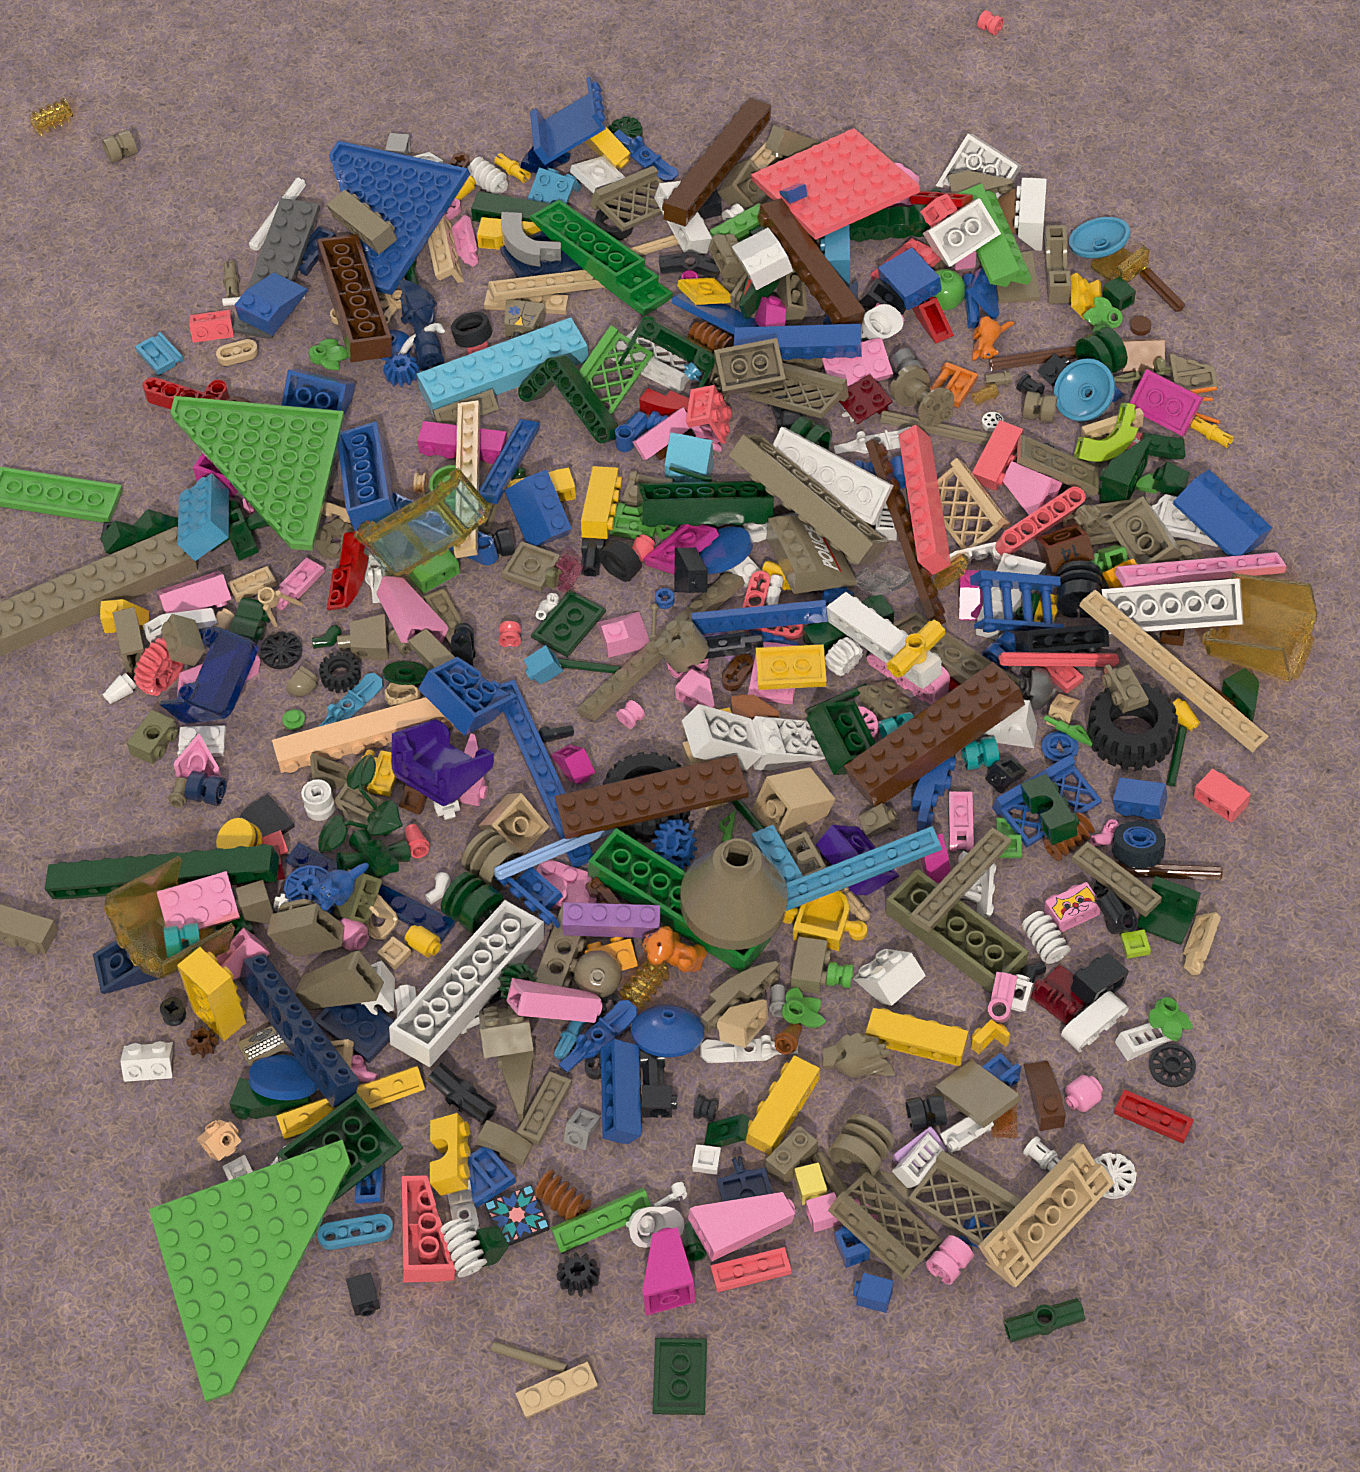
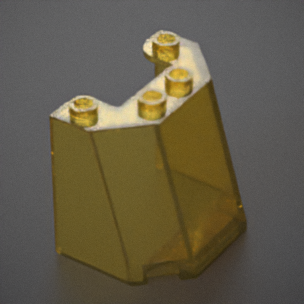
(1274, 631)
(140, 922)

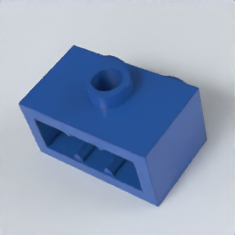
(1140, 798)

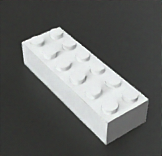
(1180, 604)

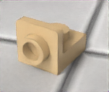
(1063, 709)

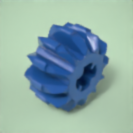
(401, 369)

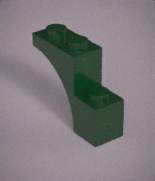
(123, 535)

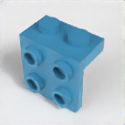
(552, 186)

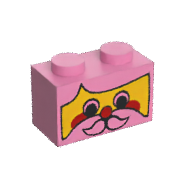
(1072, 907)

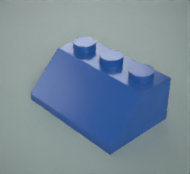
(316, 391)
(538, 509)

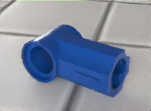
(630, 432)

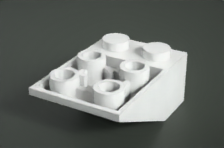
(785, 743)

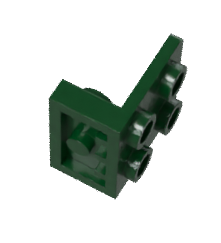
(1174, 912)

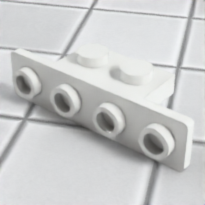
(982, 891)

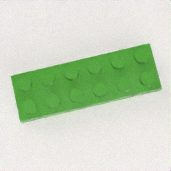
(58, 495)

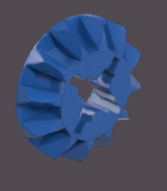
(1051, 741)

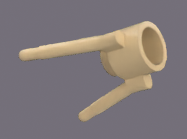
(270, 599)

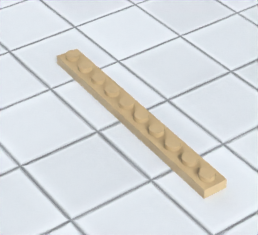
(468, 461)
(1174, 671)

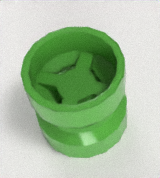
(839, 974)

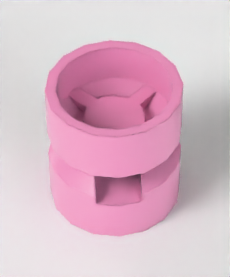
(951, 1257)

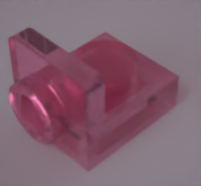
(570, 573)

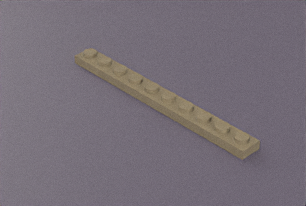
(648, 657)

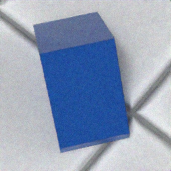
(371, 1188)

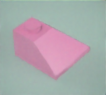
(623, 634)

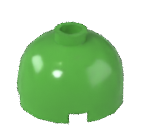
(952, 289)

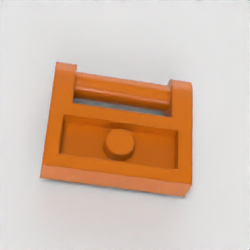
(960, 383)

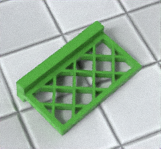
(601, 354)

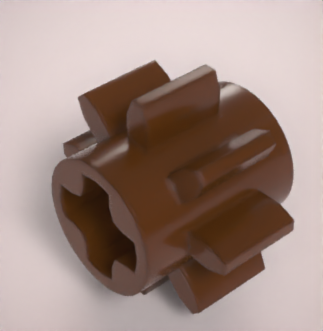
(200, 1047)

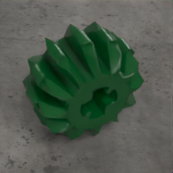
(516, 971)

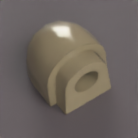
(302, 683)

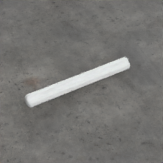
(260, 236)

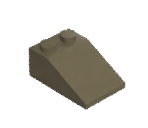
(1144, 534)

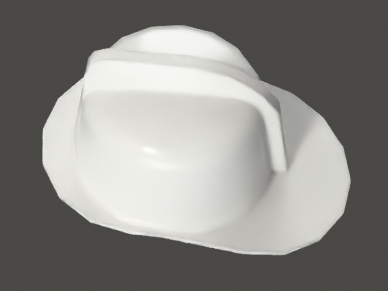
(881, 322)
(650, 1221)

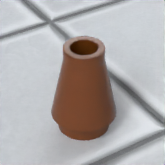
(787, 1040)

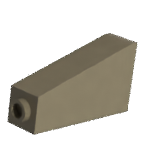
(340, 983)

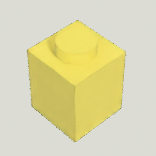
(809, 1182)

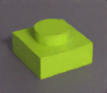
(1135, 944)

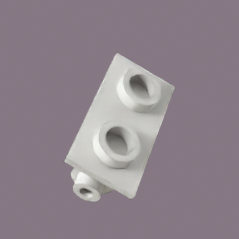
(962, 1134)

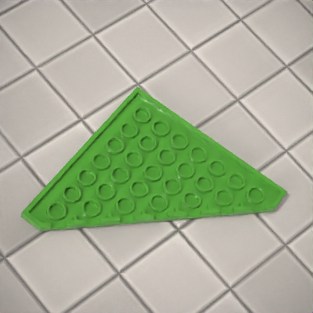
(271, 455)
(236, 1252)

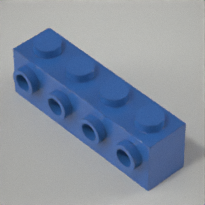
(620, 1092)

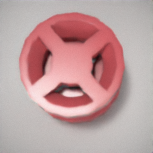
(509, 634)

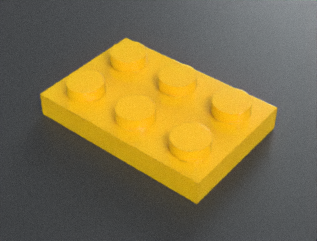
(791, 667)

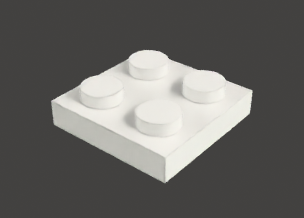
(596, 173)

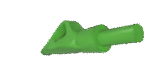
(1076, 732)
(727, 830)

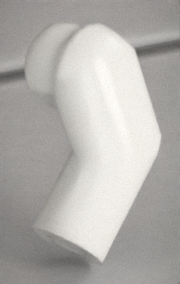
(547, 606)
(442, 883)

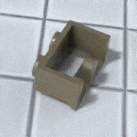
(804, 854)

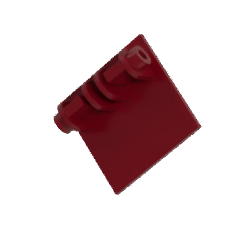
(865, 399)
(1056, 996)

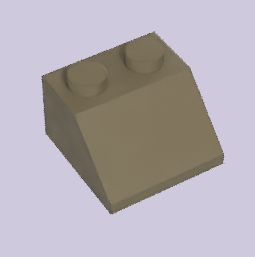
(740, 188)

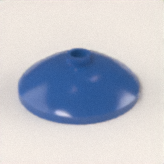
(667, 1031)

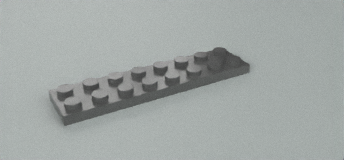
(282, 249)

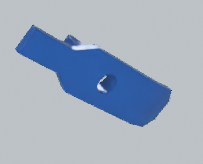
(638, 149)
(609, 1027)

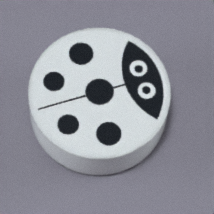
(990, 421)

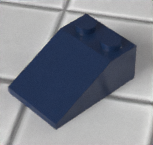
(116, 970)

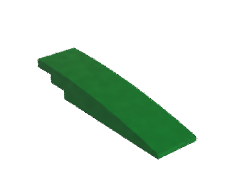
(603, 257)

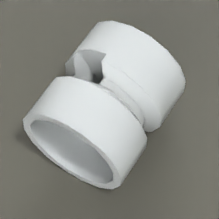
(318, 800)

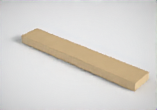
(542, 285)

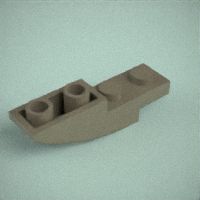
(743, 987)

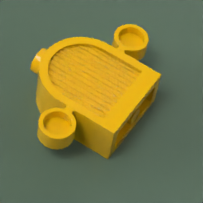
(825, 920)

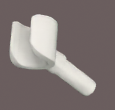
(678, 1189)

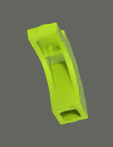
(1112, 445)

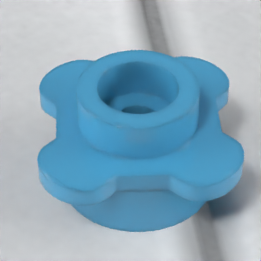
(692, 371)

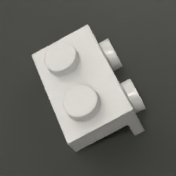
(147, 1061)

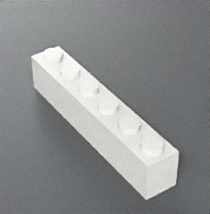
(879, 636)

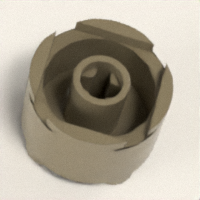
(682, 645)

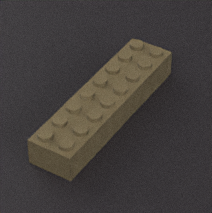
(808, 499)

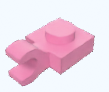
(706, 432)

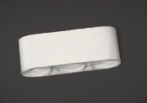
(1093, 1020)

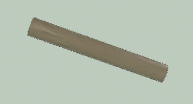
(528, 1357)

